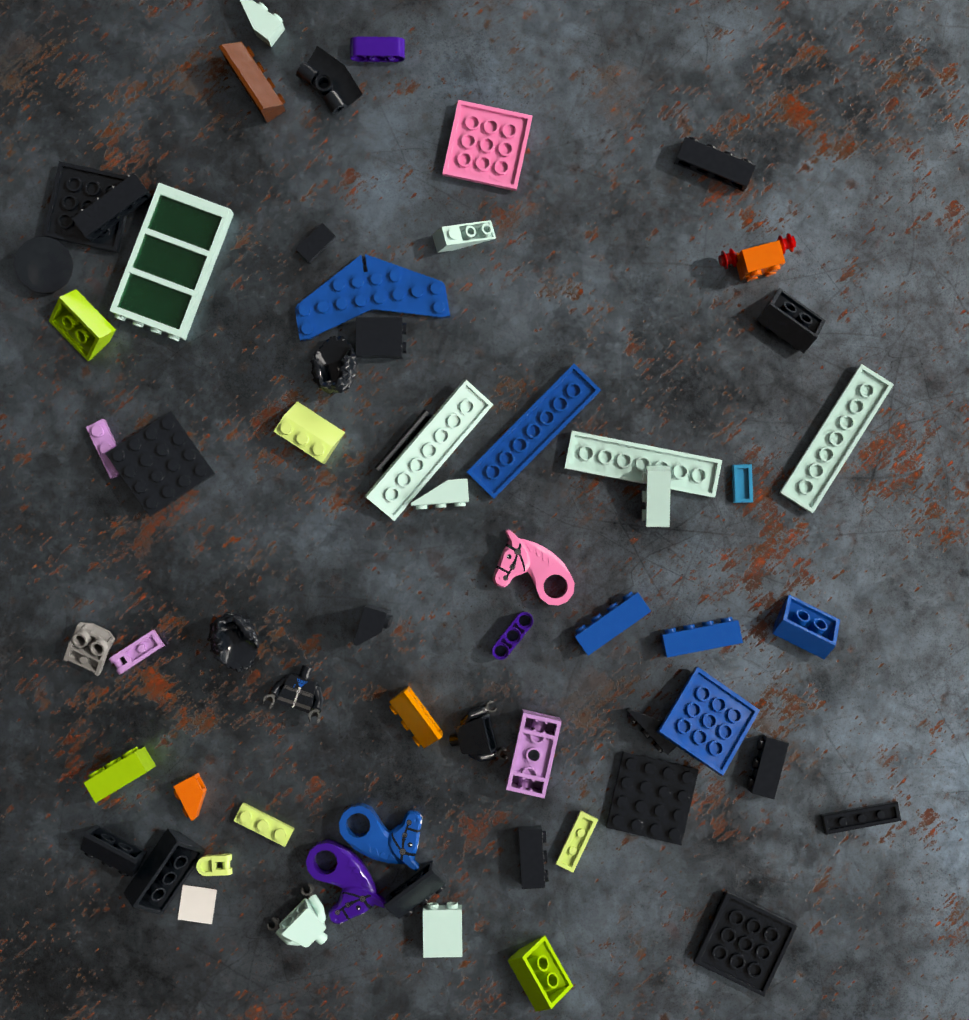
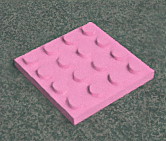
(487, 145)

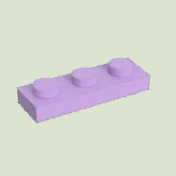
(103, 442)

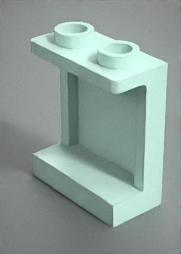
(442, 930)

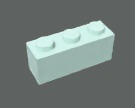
(656, 496)

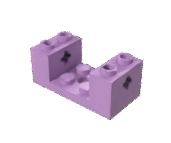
(537, 733)

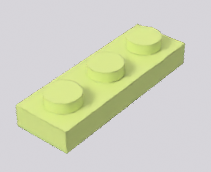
(264, 824)
(576, 841)

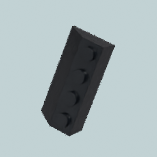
(164, 872)

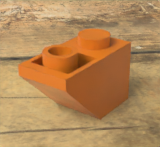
(192, 794)

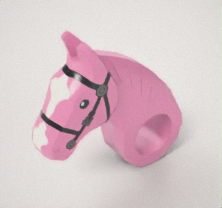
(527, 556)

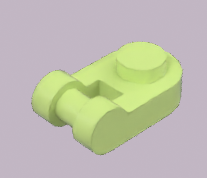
(208, 865)

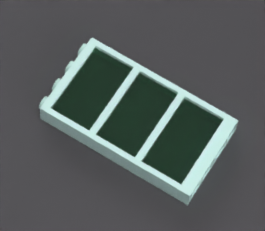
(171, 262)

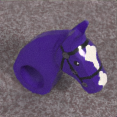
(351, 875)

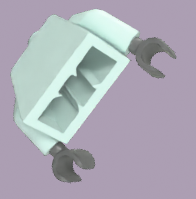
(303, 923)

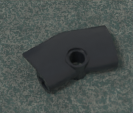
(325, 68)

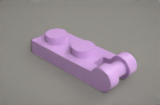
(137, 651)

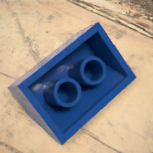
(807, 627)

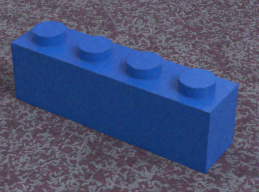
(611, 623)
(701, 638)

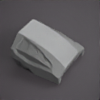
(89, 647)

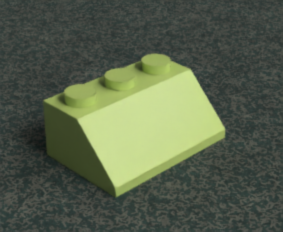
(309, 432)

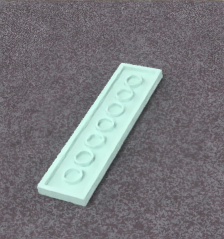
(836, 438)
(429, 449)
(628, 460)

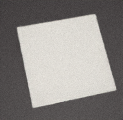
(197, 904)

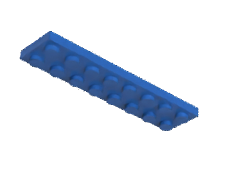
(533, 431)

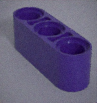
(377, 49)
(508, 644)

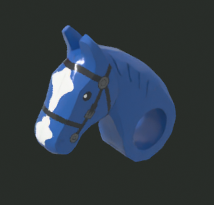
(381, 844)

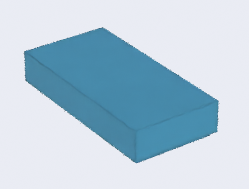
(742, 483)

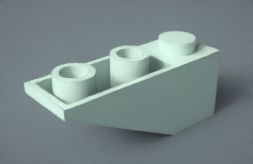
(265, 25)
(463, 235)
(449, 492)

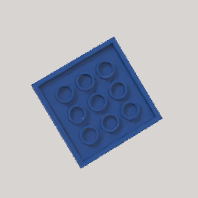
(708, 721)

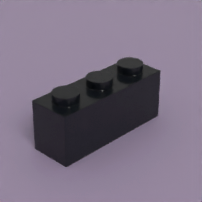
(767, 766)
(532, 857)

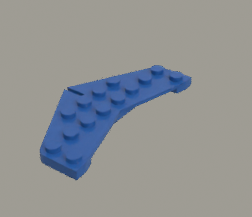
(357, 292)

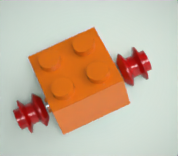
(759, 259)

